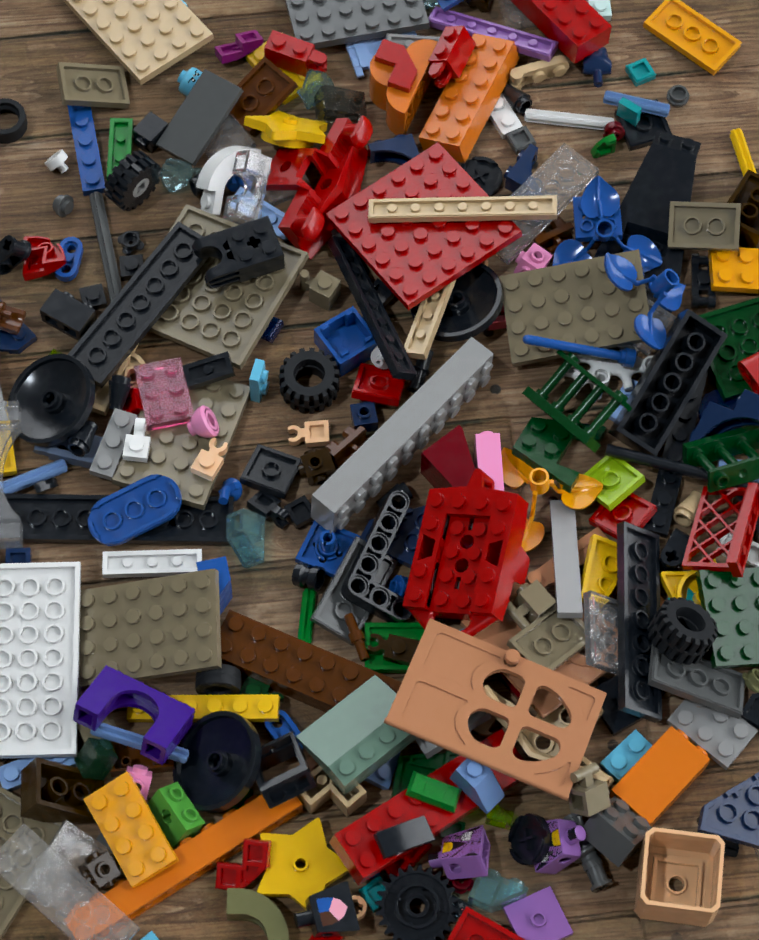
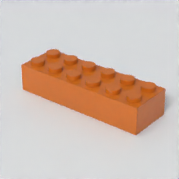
(471, 98)

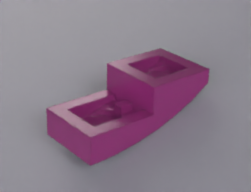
(244, 44)

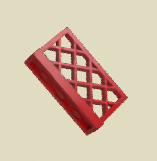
(741, 536)

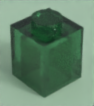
(96, 759)

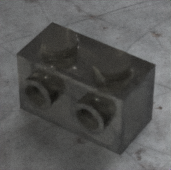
(339, 103)

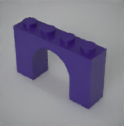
(116, 690)

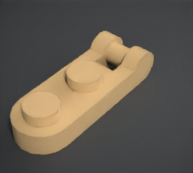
(538, 71)

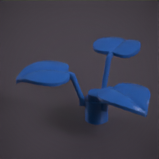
(598, 201)
(664, 287)

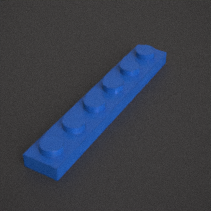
(86, 149)

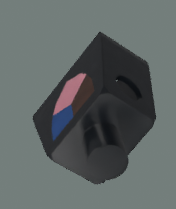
(329, 913)

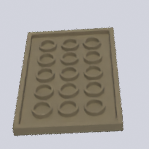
(571, 305)
(175, 449)
(151, 627)

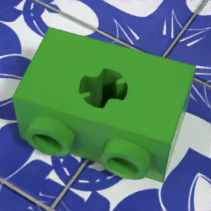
(175, 813)

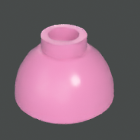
(203, 423)

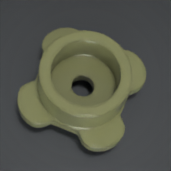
(752, 679)

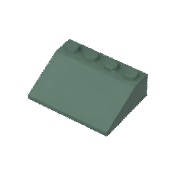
(352, 735)

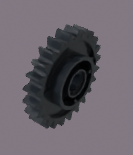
(421, 887)

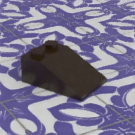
(748, 195)
(56, 792)

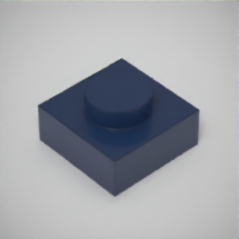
(18, 555)

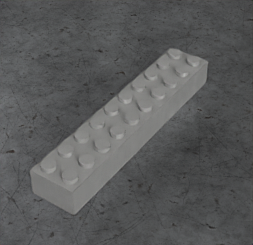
(401, 436)

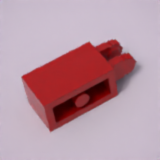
(294, 54)
(450, 54)

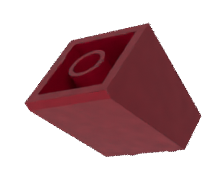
(448, 461)

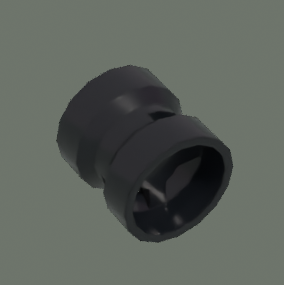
(308, 576)

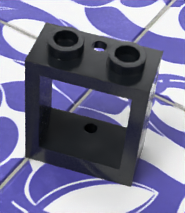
(289, 783)

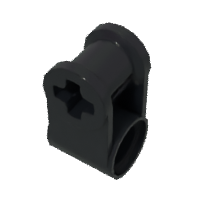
(13, 253)
(674, 551)

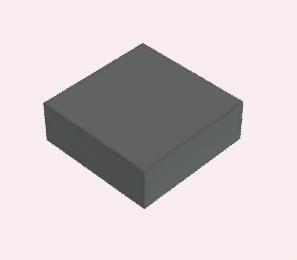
(520, 139)

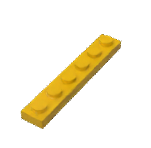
(252, 707)

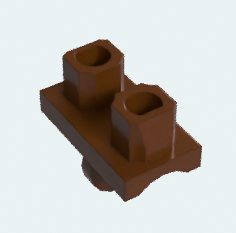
(560, 232)
(11, 318)
(352, 441)

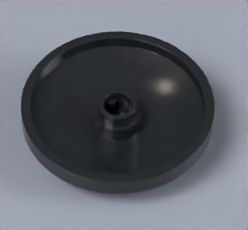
(472, 305)
(54, 399)
(220, 762)

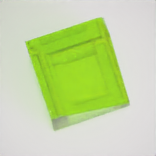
(499, 818)

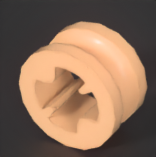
(362, 904)

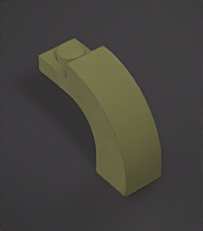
(258, 909)

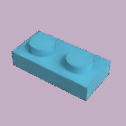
(258, 381)
(625, 755)

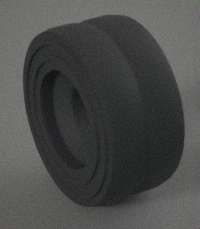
(219, 681)

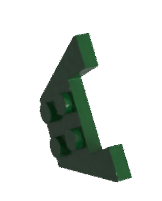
(545, 444)
(420, 764)

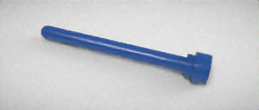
(625, 357)

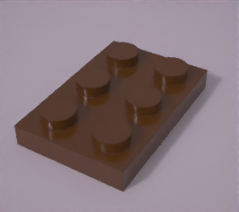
(263, 92)

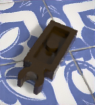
(395, 649)

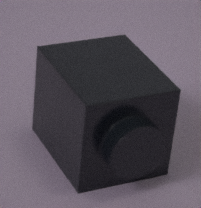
(149, 131)

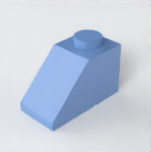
(478, 784)

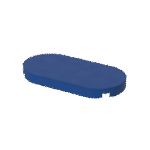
(134, 510)

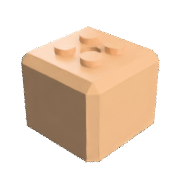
(684, 856)

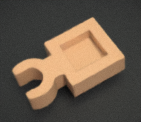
(314, 434)
(209, 462)

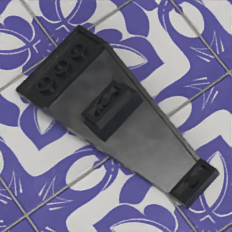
(645, 210)

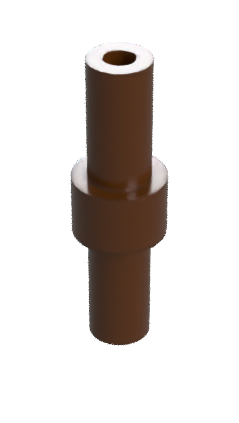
(356, 637)

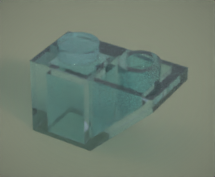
(246, 536)
(496, 892)

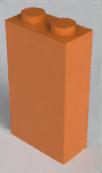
(661, 775)

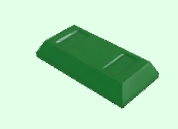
(433, 792)

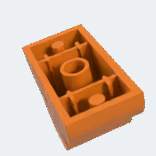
(400, 105)

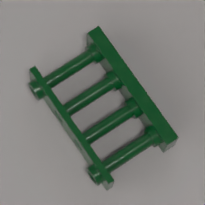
(572, 422)
(724, 447)

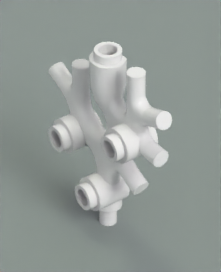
(603, 369)

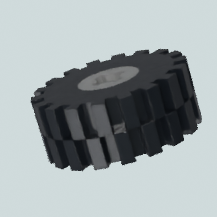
(132, 180)

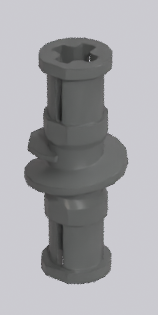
(590, 860)

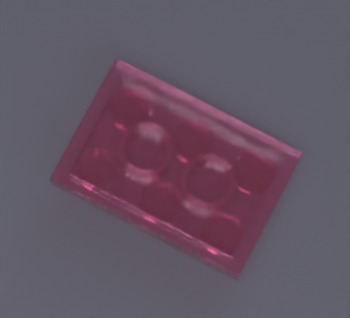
(164, 393)

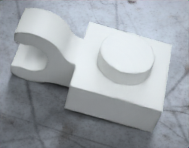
(137, 445)

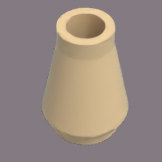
(685, 512)

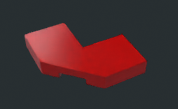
(397, 57)
(254, 862)

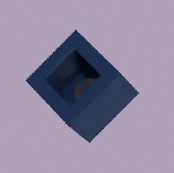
(364, 415)

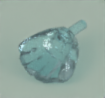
(177, 174)

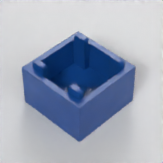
(346, 340)

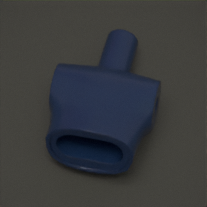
(597, 65)

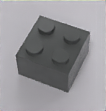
(616, 831)

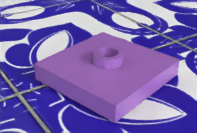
(538, 917)

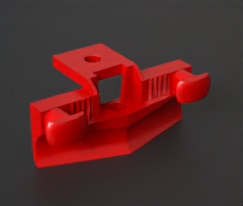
(341, 170)

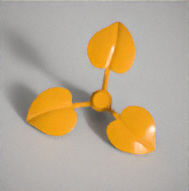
(518, 472)

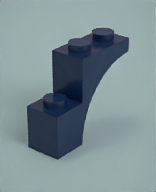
(393, 150)
(522, 170)
(719, 419)

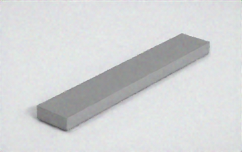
(565, 561)

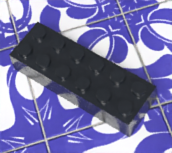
(668, 383)

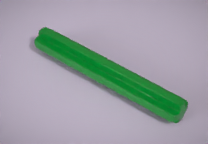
(307, 608)

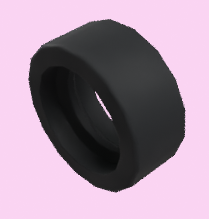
(17, 131)

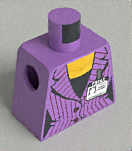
(563, 847)
(463, 854)

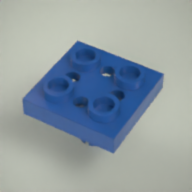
(586, 227)
(328, 546)

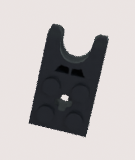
(244, 252)

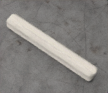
(566, 119)

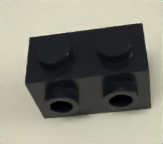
(68, 314)

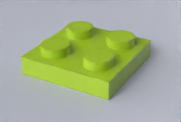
(618, 480)

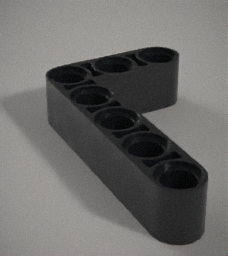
(373, 559)

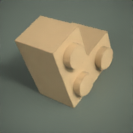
(327, 789)

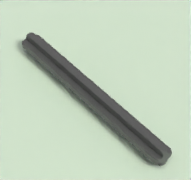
(105, 244)

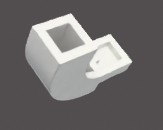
(215, 176)

